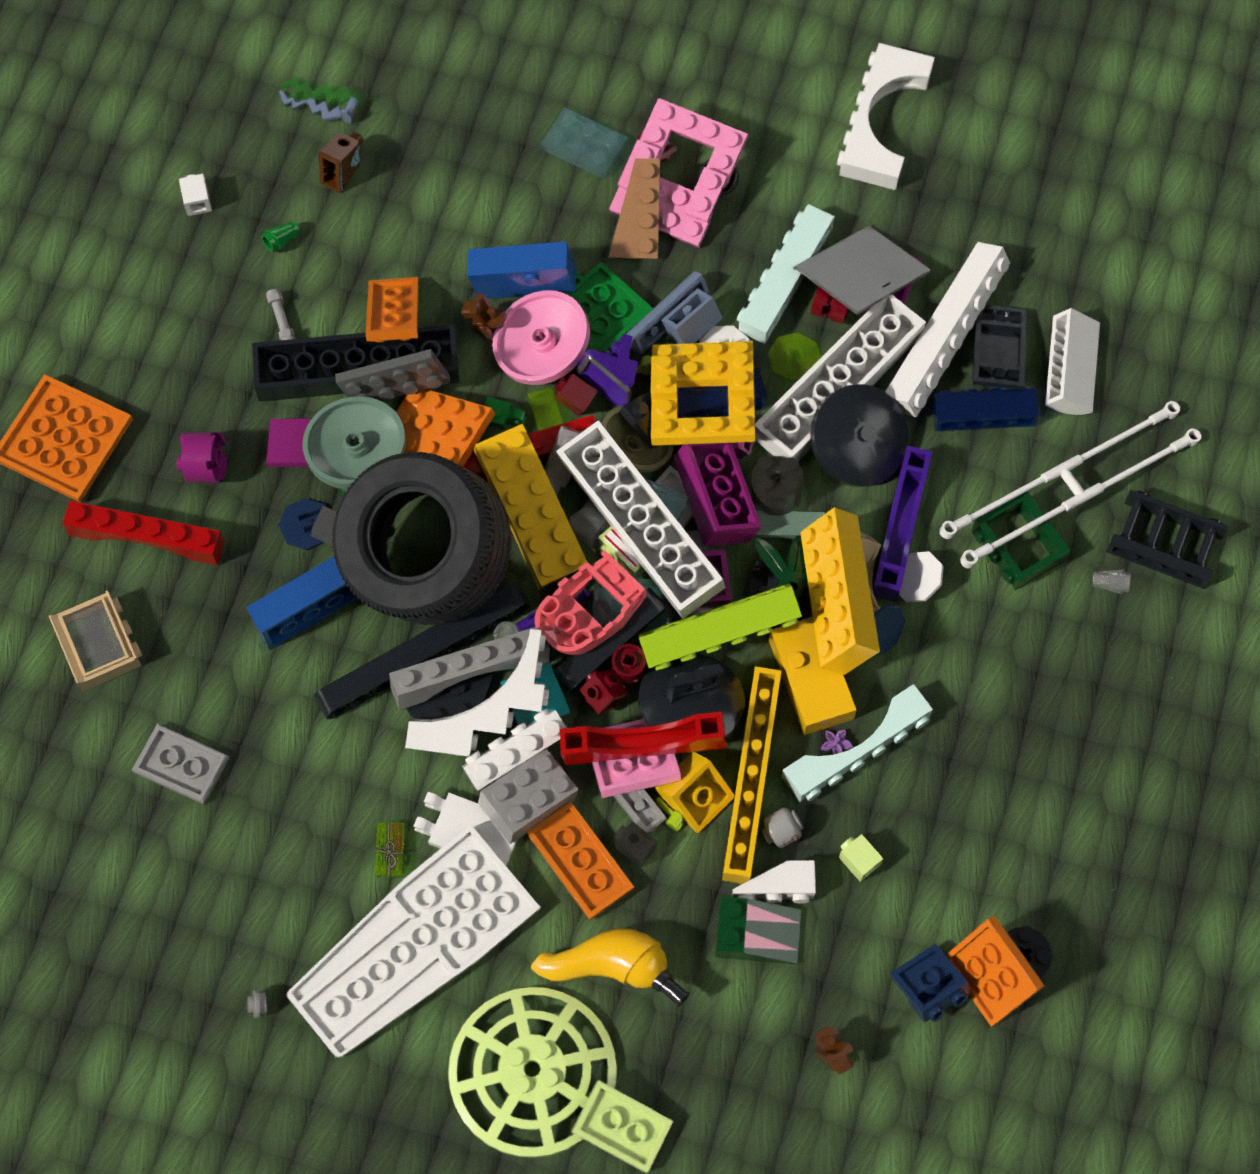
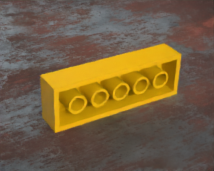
(531, 506)
(839, 591)

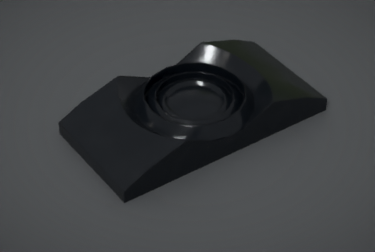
(999, 347)

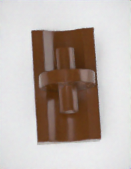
(484, 316)
(833, 1050)

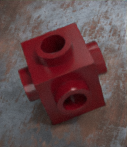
(603, 691)

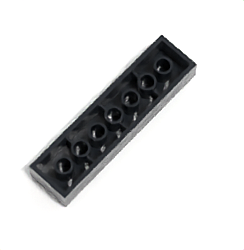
(309, 364)

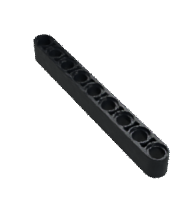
(430, 644)

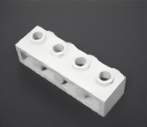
(515, 749)

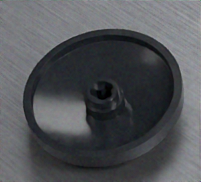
(859, 435)

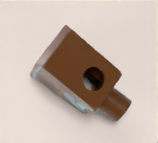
(339, 160)

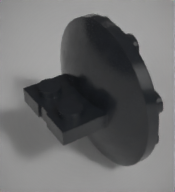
(691, 689)

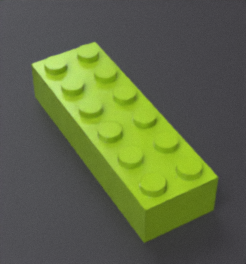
(719, 626)

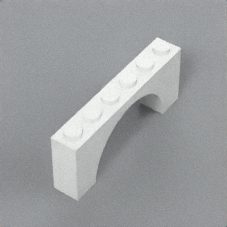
(890, 71)

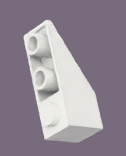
(786, 881)

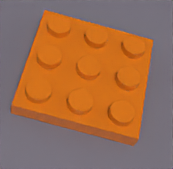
(994, 971)

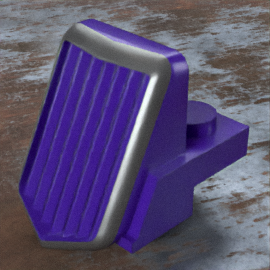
(611, 371)

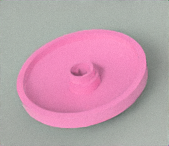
(541, 337)

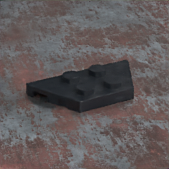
(454, 698)

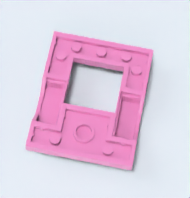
(682, 211)

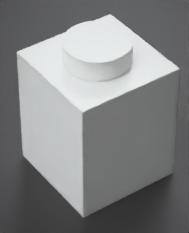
(195, 194)

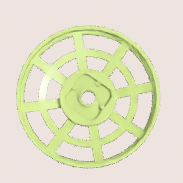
(513, 1078)

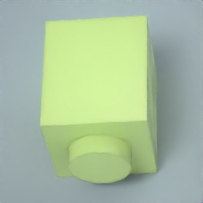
(860, 857)

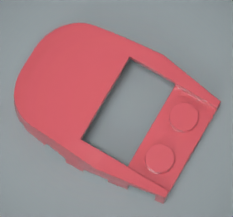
(569, 625)

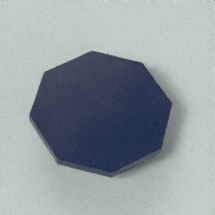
(298, 523)
(889, 625)

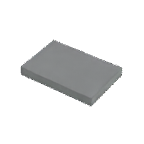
(180, 764)

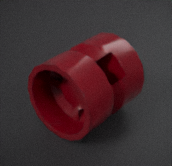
(827, 305)
(629, 665)

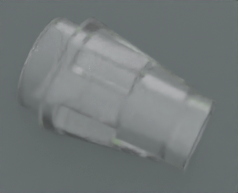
(1112, 580)

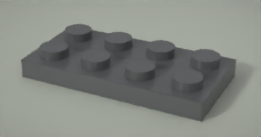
(394, 377)

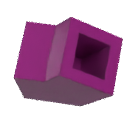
(742, 449)

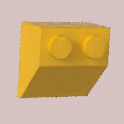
(698, 793)

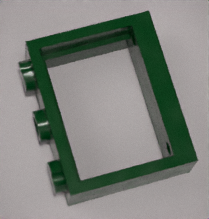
(1045, 532)

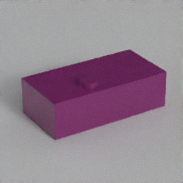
(717, 493)

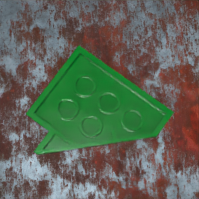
(609, 306)

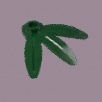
(793, 572)

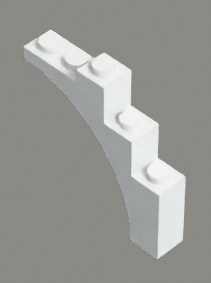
(455, 732)

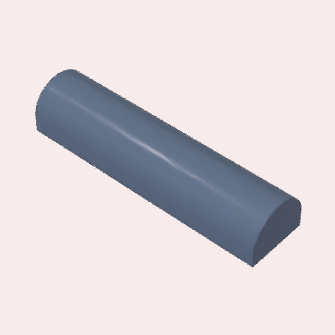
(651, 327)

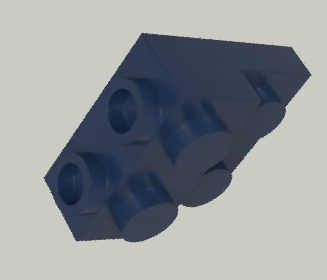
(931, 984)

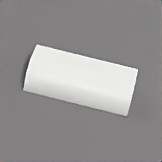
(1072, 363)

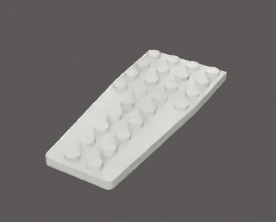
(413, 942)

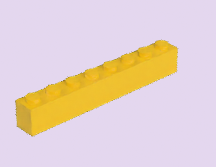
(751, 775)

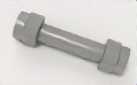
(276, 301)

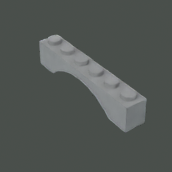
(424, 680)

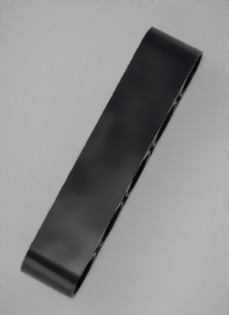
(578, 667)

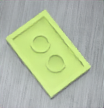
(622, 1126)

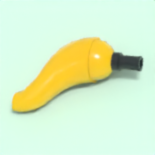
(614, 954)

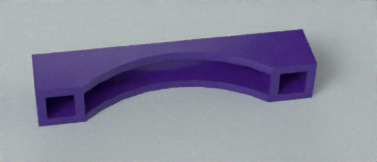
(901, 523)

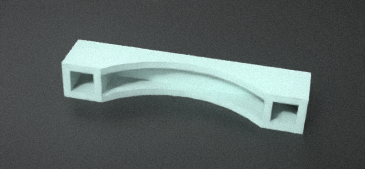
(813, 773)

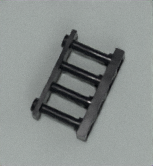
(1172, 563)

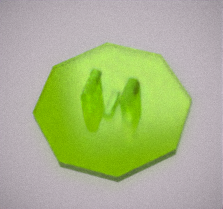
(793, 356)

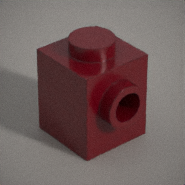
(574, 394)

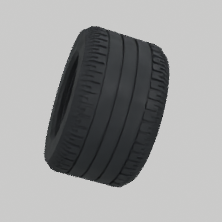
(476, 551)

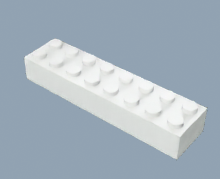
(855, 358)
(641, 519)

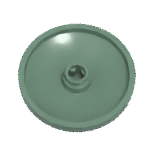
(350, 438)

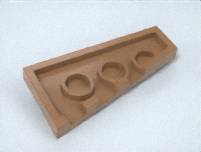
(639, 217)

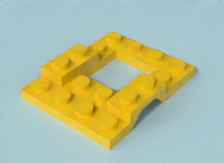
(702, 366)

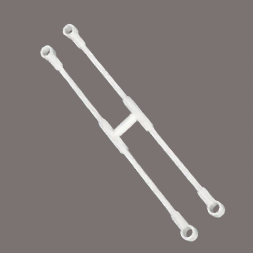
(1064, 471)

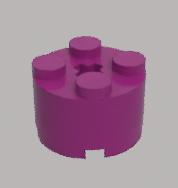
(202, 457)

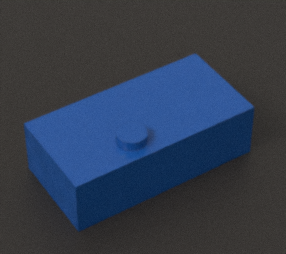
(522, 269)
(300, 603)

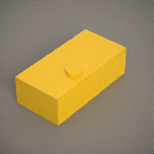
(817, 694)

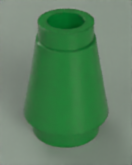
(280, 236)

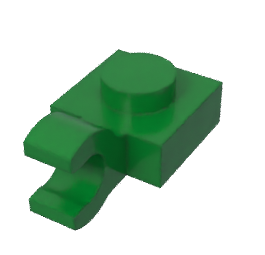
(504, 413)

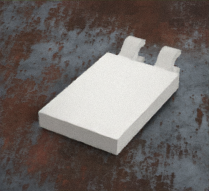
(454, 817)

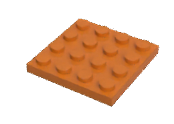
(443, 424)
(62, 438)

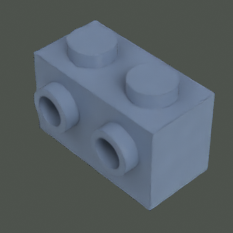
(692, 318)

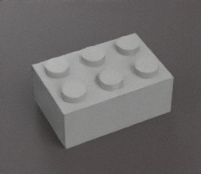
(527, 795)

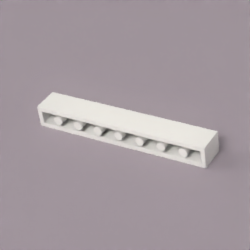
(948, 327)

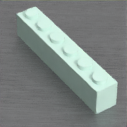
(781, 280)

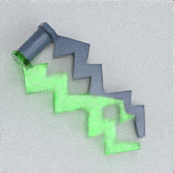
(310, 97)

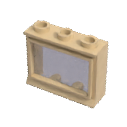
(96, 641)

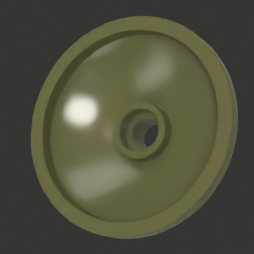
(627, 438)

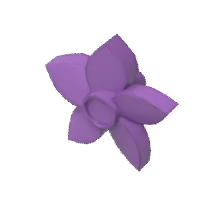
(836, 742)

